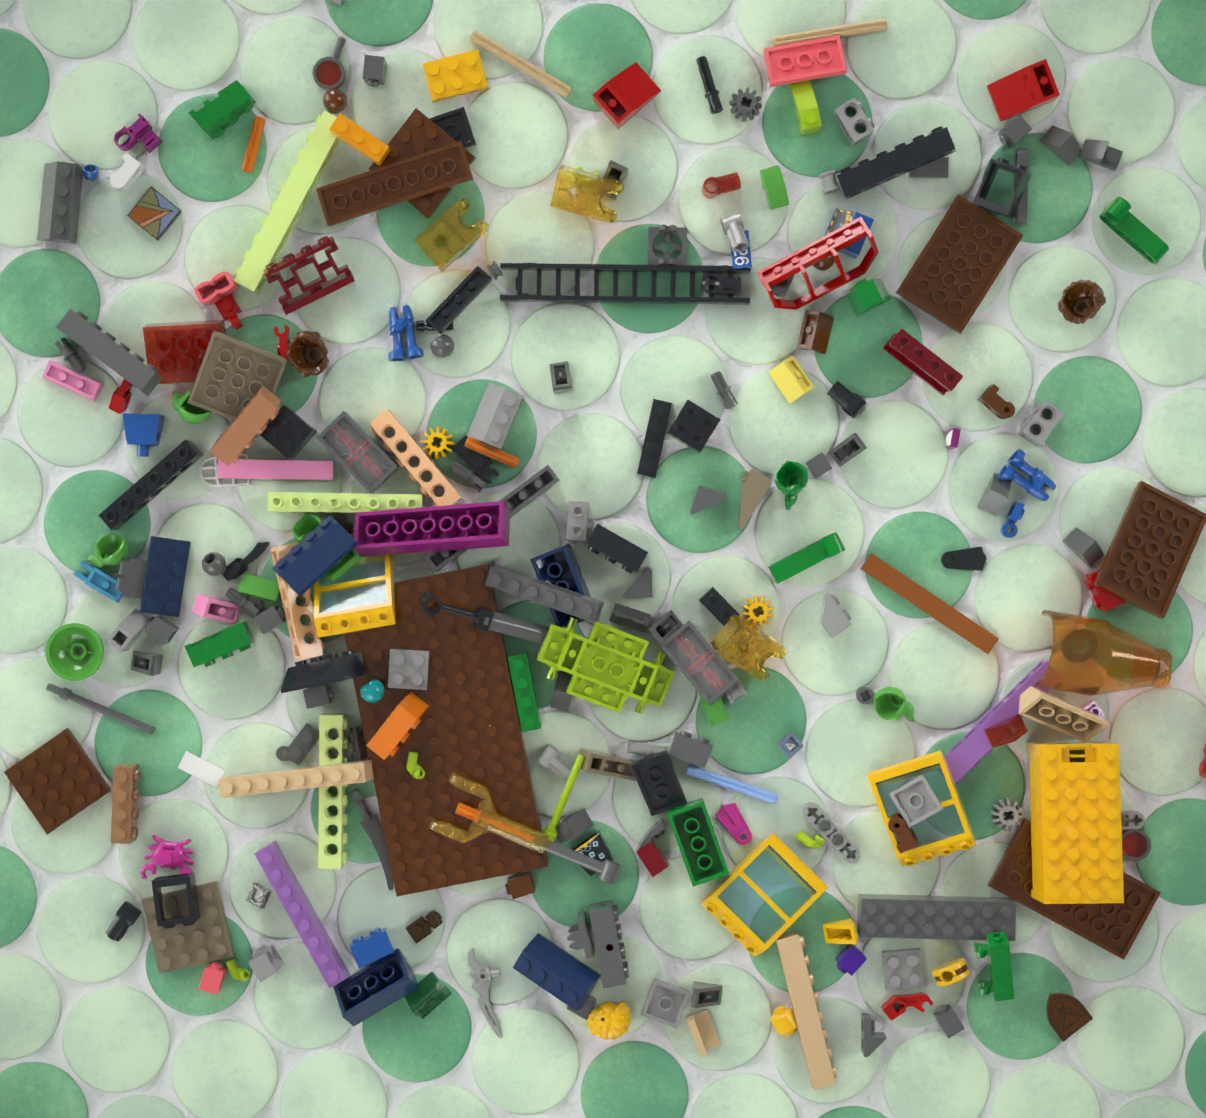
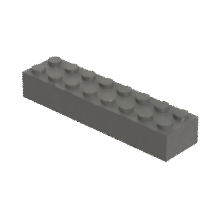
(935, 916)

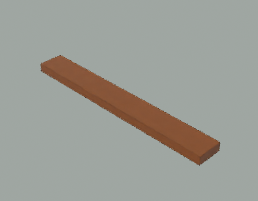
(929, 603)

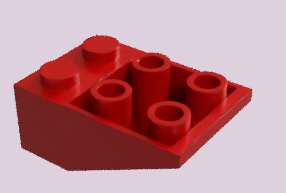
(1023, 90)
(625, 94)

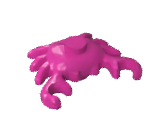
(168, 855)

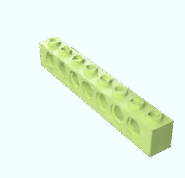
(341, 502)
(327, 858)

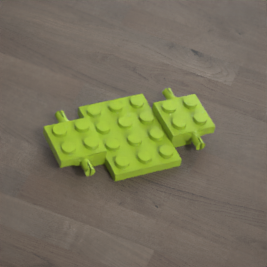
(606, 666)

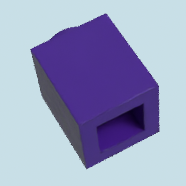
(850, 959)

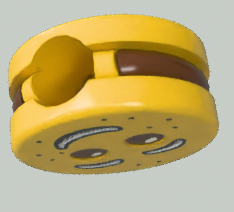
(951, 972)

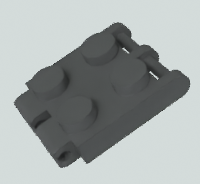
(134, 574)

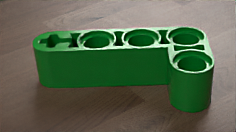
(1133, 231)
(807, 557)

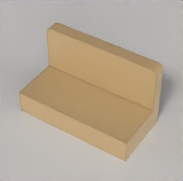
(703, 1031)

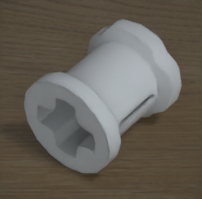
(829, 182)
(736, 692)

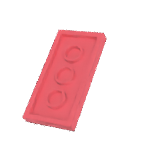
(804, 61)

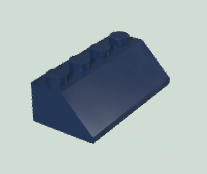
(314, 555)
(561, 569)
(557, 972)
(375, 987)

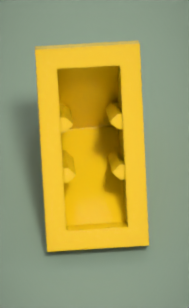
(840, 932)

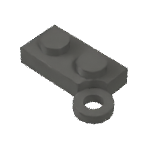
(300, 745)

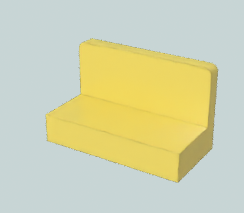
(791, 379)

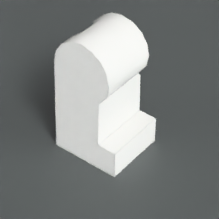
(127, 173)

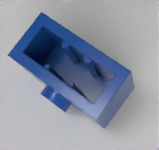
(371, 947)

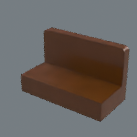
(815, 331)

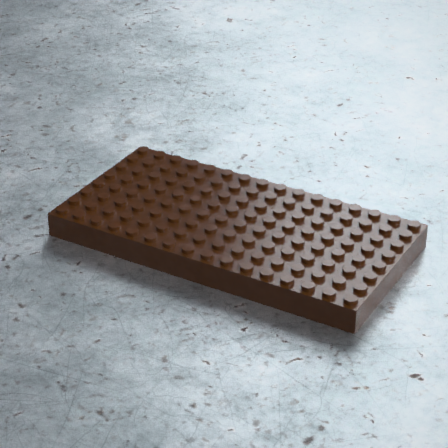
(464, 731)

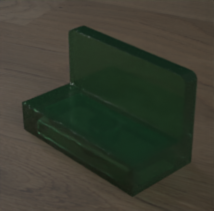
(427, 996)

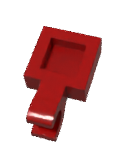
(229, 309)
(284, 340)

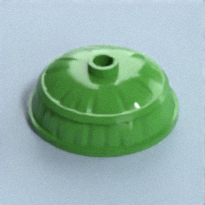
(64, 656)

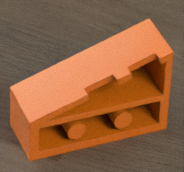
(397, 725)

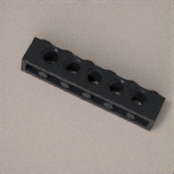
(150, 485)

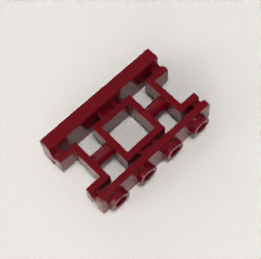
(315, 289)
(922, 362)

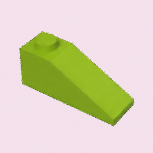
(806, 107)

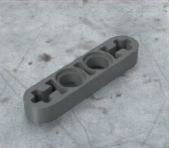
(1020, 215)

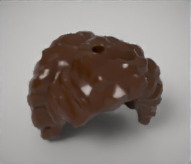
(1081, 301)
(308, 353)

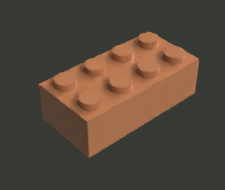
(245, 426)

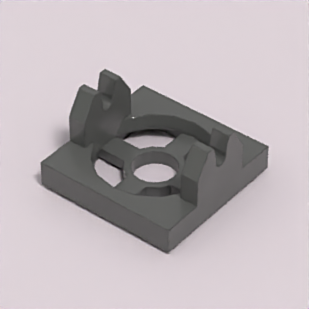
(680, 232)
(581, 935)

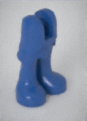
(397, 327)
(1036, 479)

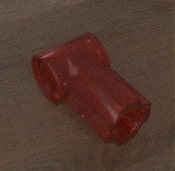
(723, 184)

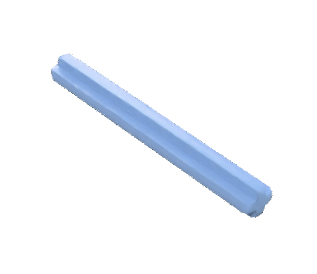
(731, 784)

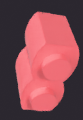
(212, 291)

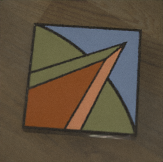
(154, 213)

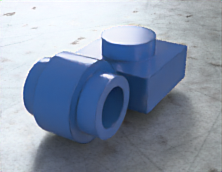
(1015, 513)

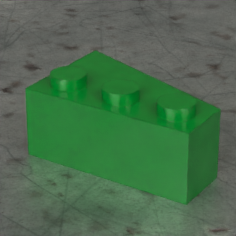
(223, 110)
(868, 295)
(220, 645)

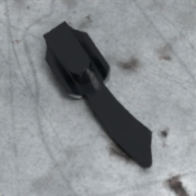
(240, 566)

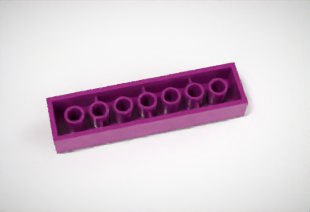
(432, 529)

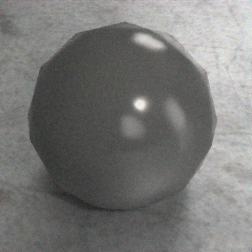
(442, 346)
(213, 564)

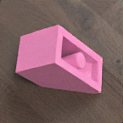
(215, 608)

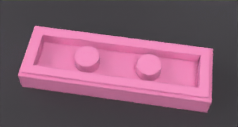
(71, 380)

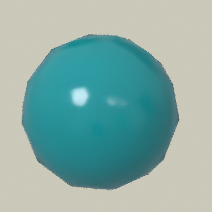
(372, 691)

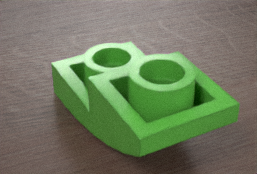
(775, 187)
(259, 587)
(716, 712)

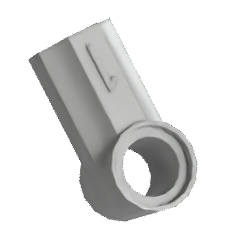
(733, 228)
(553, 759)

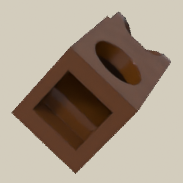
(996, 404)
(905, 835)

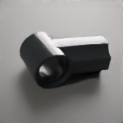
(850, 402)
(125, 917)

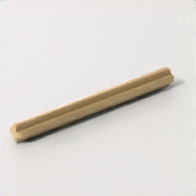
(843, 31)
(520, 63)

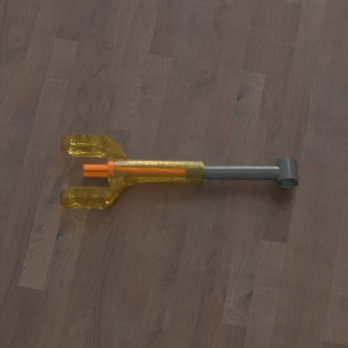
(487, 820)

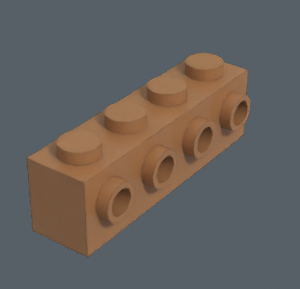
(125, 803)

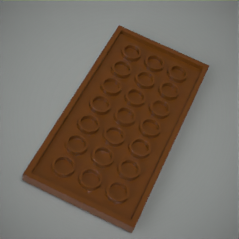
(1104, 924)

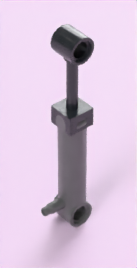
(486, 620)

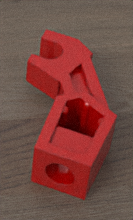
(121, 397)
(906, 1000)

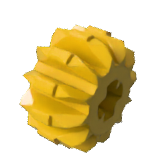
(431, 440)
(760, 617)

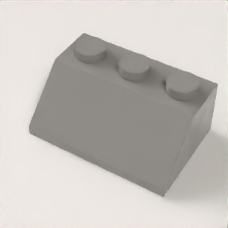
(495, 416)

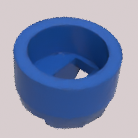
(90, 172)

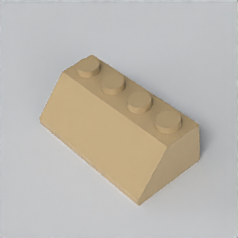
(1060, 714)

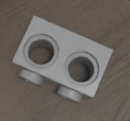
(848, 123)
(1044, 426)
(577, 520)
(265, 962)

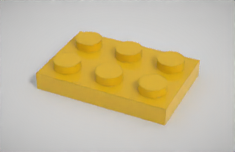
(455, 75)

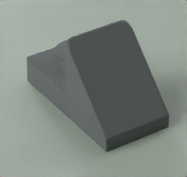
(1100, 154)
(870, 1040)

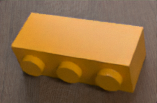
(359, 139)

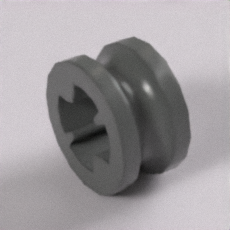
(494, 270)
(859, 698)

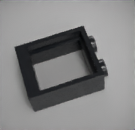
(980, 198)
(172, 880)

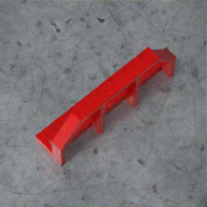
(813, 253)

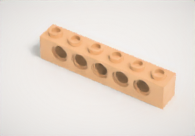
(388, 420)
(293, 613)

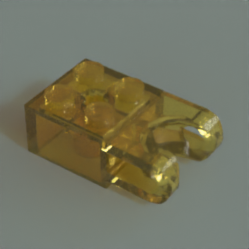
(591, 193)
(456, 234)
(747, 646)

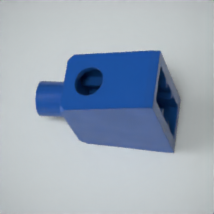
(143, 431)

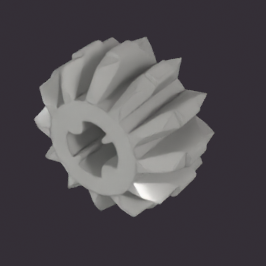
(1012, 809)

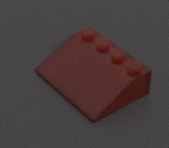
(179, 348)

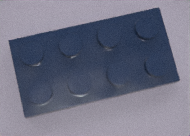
(164, 576)

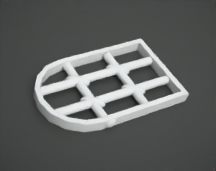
(215, 467)

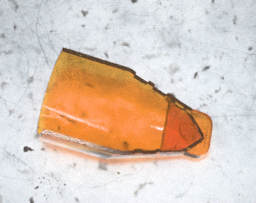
(1101, 658)

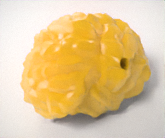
(616, 1020)

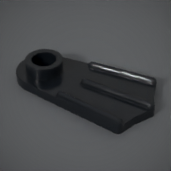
(965, 559)

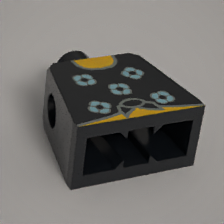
(595, 848)

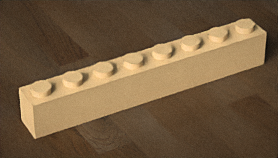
(296, 779)
(805, 1010)

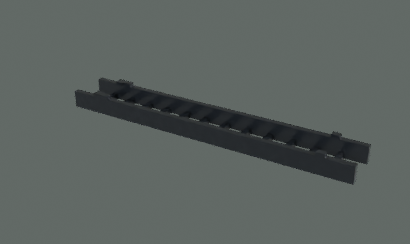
(615, 268)

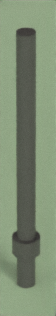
(65, 693)

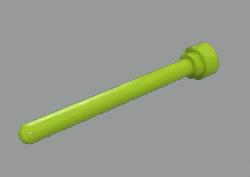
(551, 829)

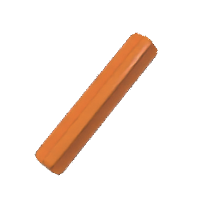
(253, 144)
(492, 452)

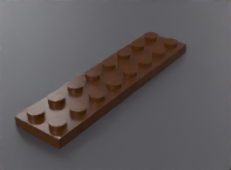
(395, 183)

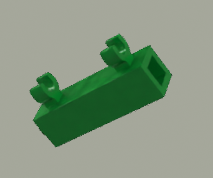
(999, 964)

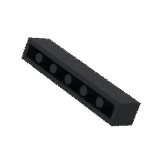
(897, 162)

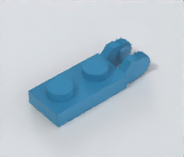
(100, 581)

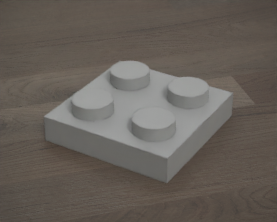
(408, 669)
(916, 800)
(902, 969)
(665, 1003)

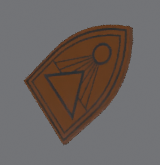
(1066, 1014)

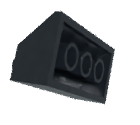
(323, 672)

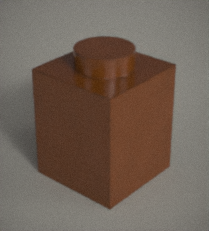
(520, 885)

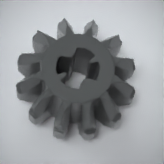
(741, 110)

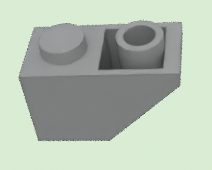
(832, 617)
(128, 630)

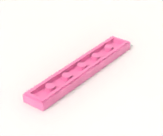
(277, 469)

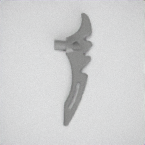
(484, 976)

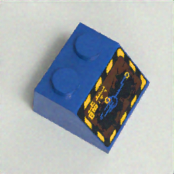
(842, 217)

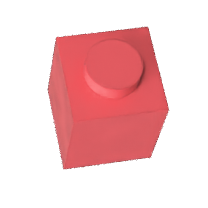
(213, 978)

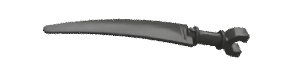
(376, 834)

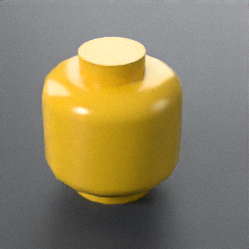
(784, 1021)

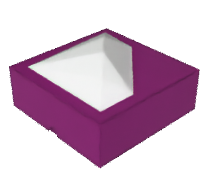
(953, 438)

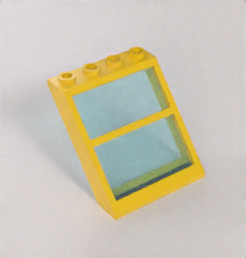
(357, 599)
(942, 831)
(764, 895)

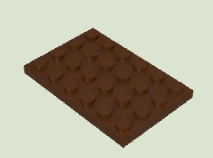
(959, 264)
(1150, 549)

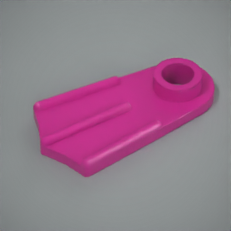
(733, 821)

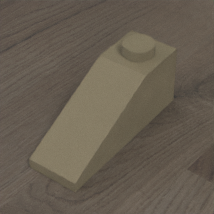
(751, 493)
(606, 764)

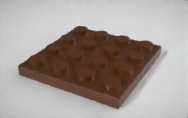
(415, 138)
(57, 781)

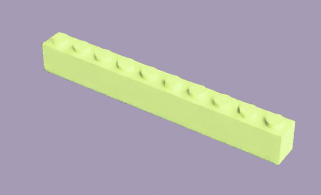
(289, 205)

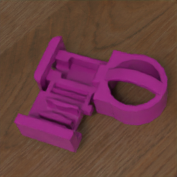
(139, 130)

